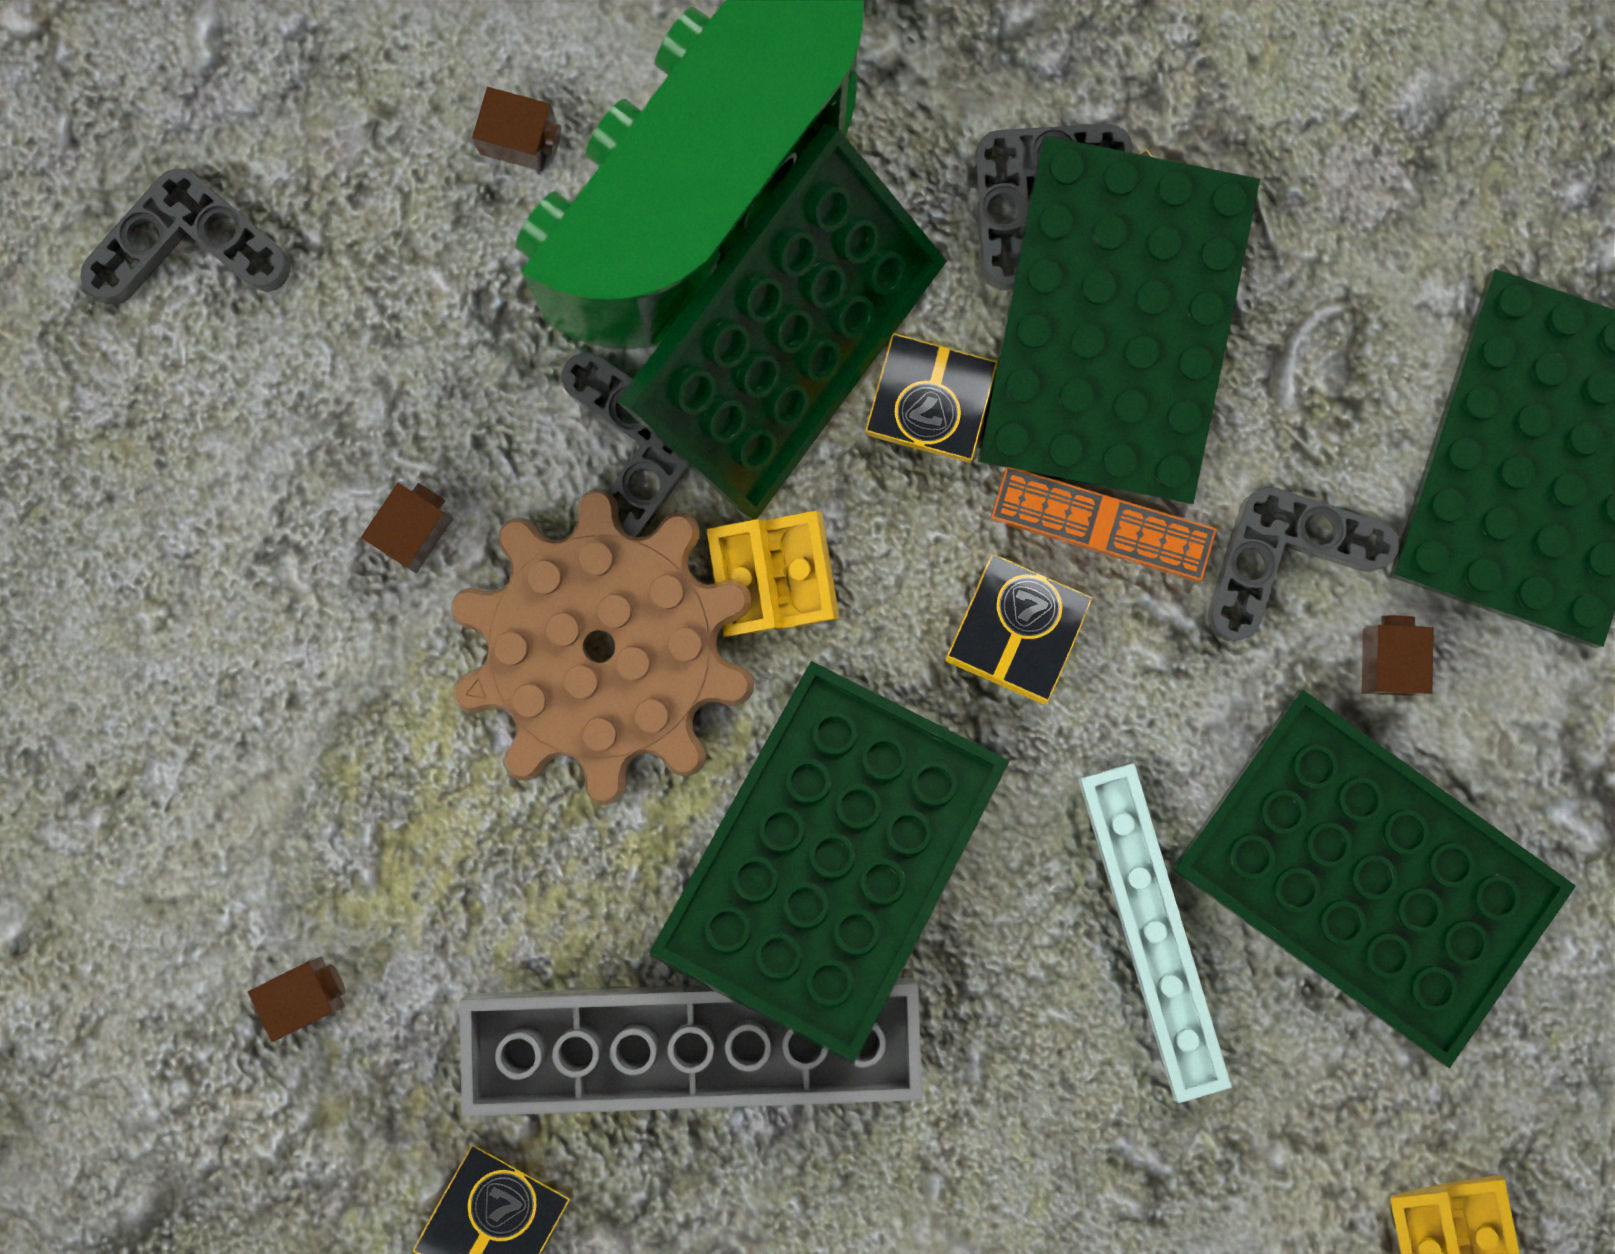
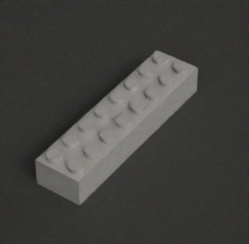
(668, 1053)

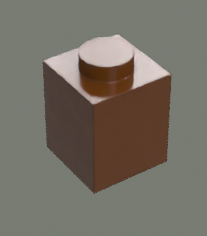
(516, 129)
(408, 525)
(1397, 657)
(298, 998)

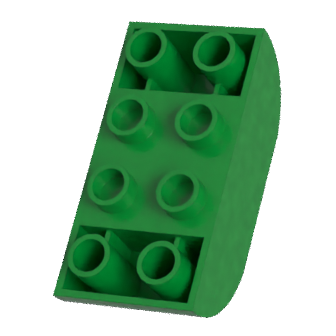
(689, 165)

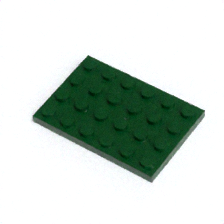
(1118, 319)
(785, 325)
(1524, 467)
(830, 861)
(1374, 878)

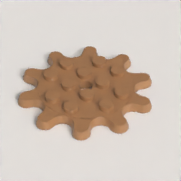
(661, 659)

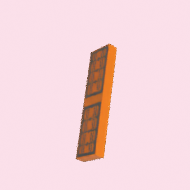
(1103, 524)

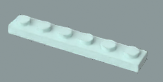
(1154, 933)

